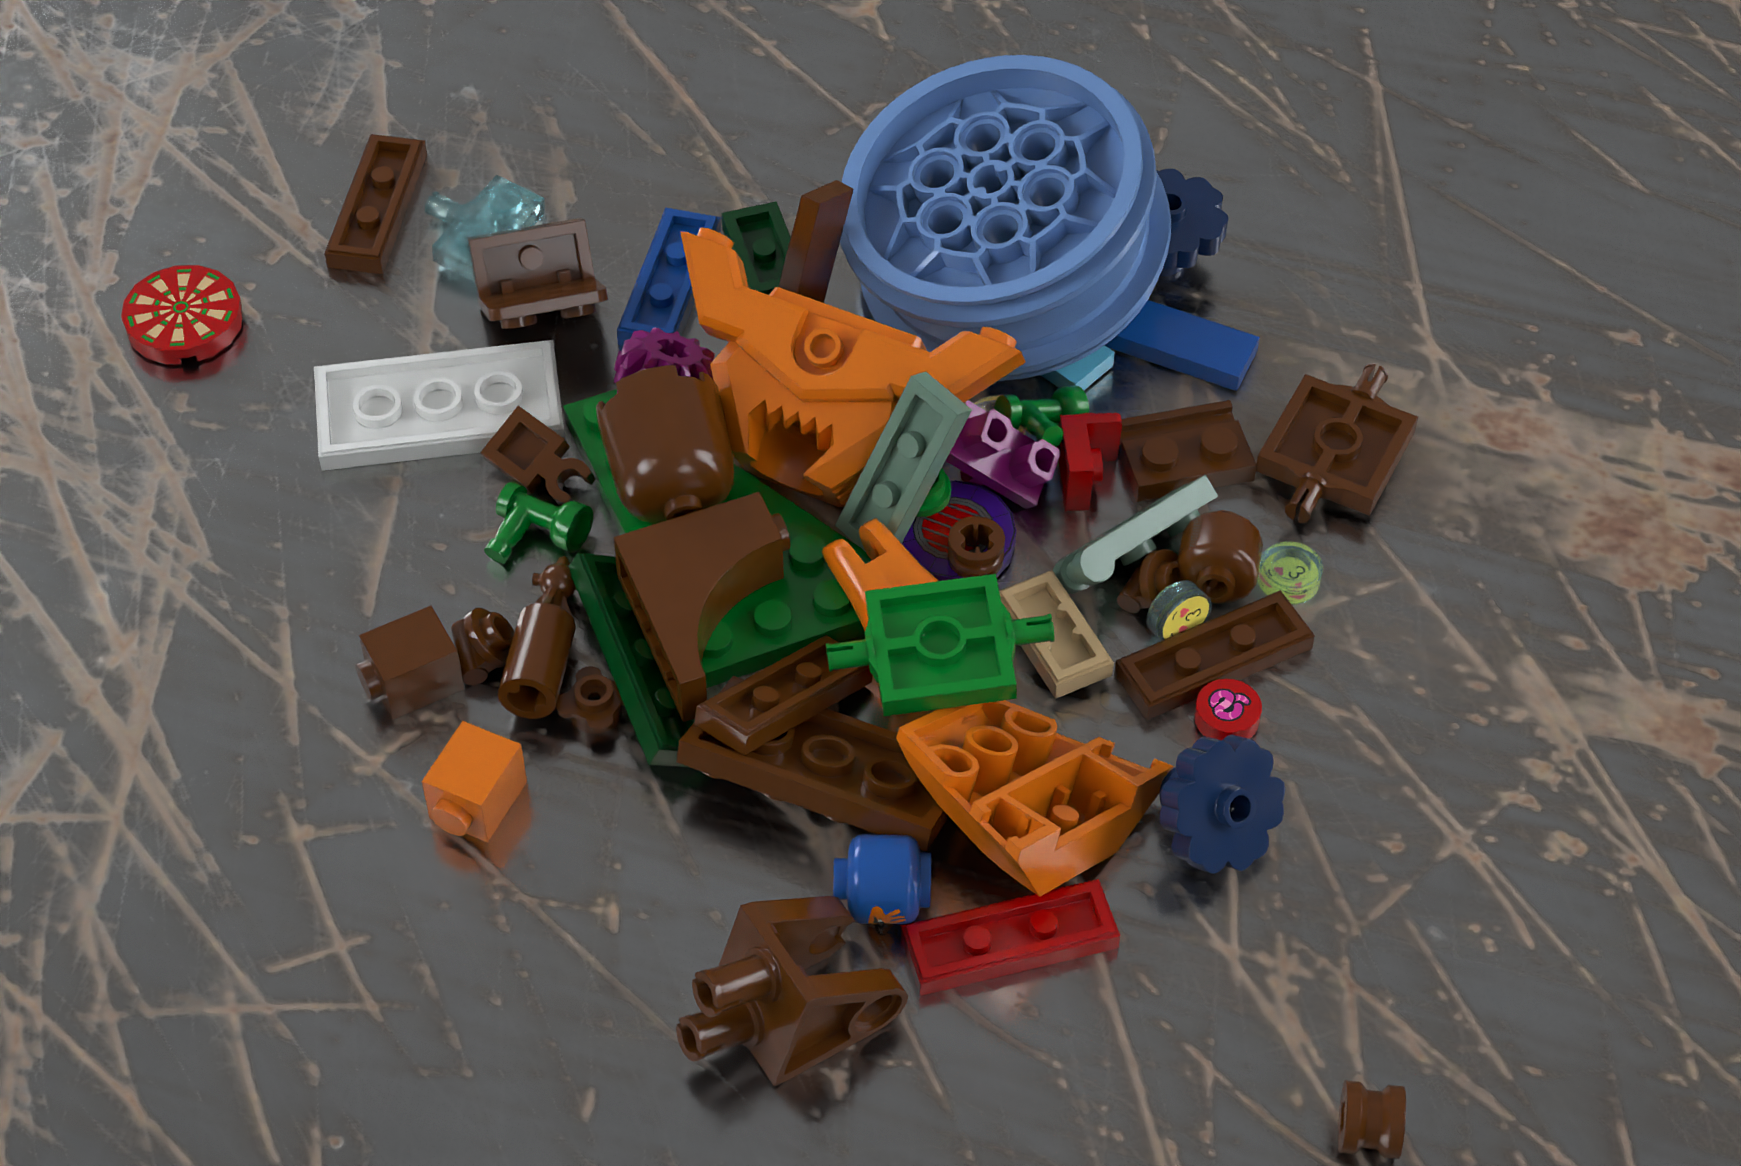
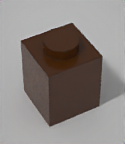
(409, 663)

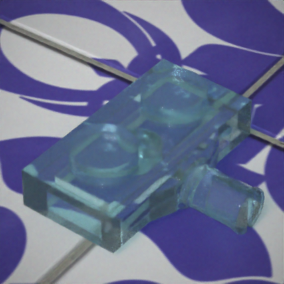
(495, 209)

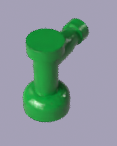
(1043, 415)
(567, 524)

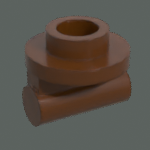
(1150, 577)
(481, 643)

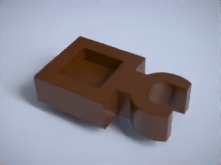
(533, 454)

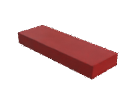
(1009, 937)

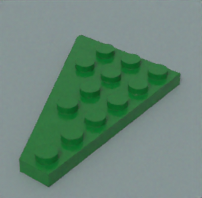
(774, 617)

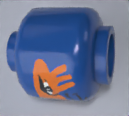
(883, 879)

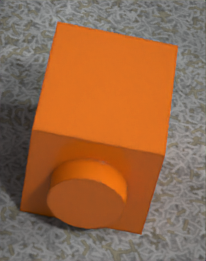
(474, 782)

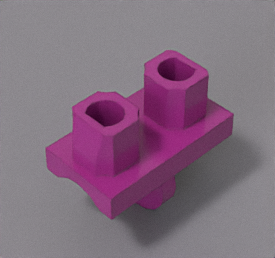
(1002, 457)

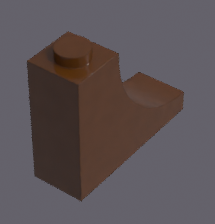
(690, 575)

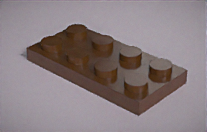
(829, 767)

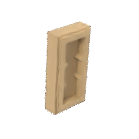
(1077, 654)

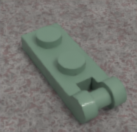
(1133, 536)

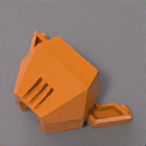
(813, 382)

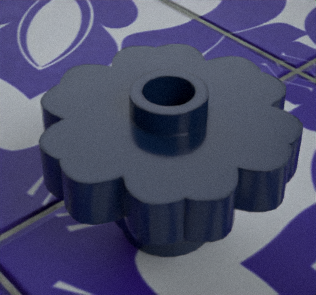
(1196, 220)
(1221, 803)

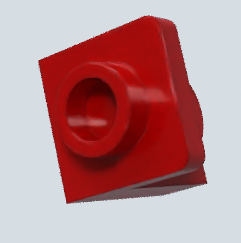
(1085, 445)

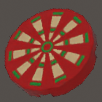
(182, 314)

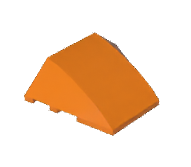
(1028, 793)

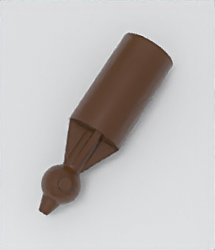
(540, 646)

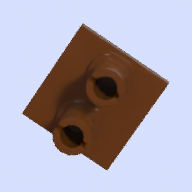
(771, 1003)

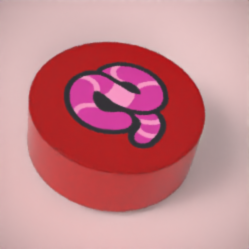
(1227, 709)

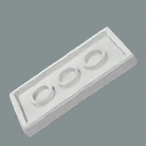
(431, 402)

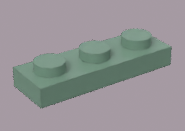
(905, 458)

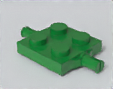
(940, 644)

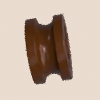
(973, 531)

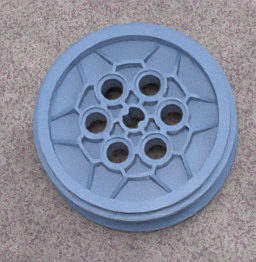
(1008, 205)

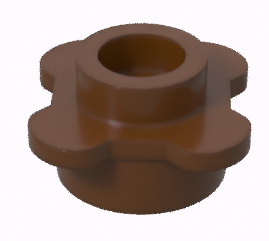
(589, 715)

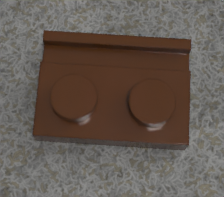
(1182, 445)

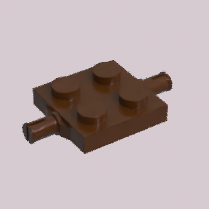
(1337, 443)

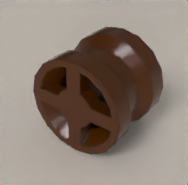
(1372, 1119)

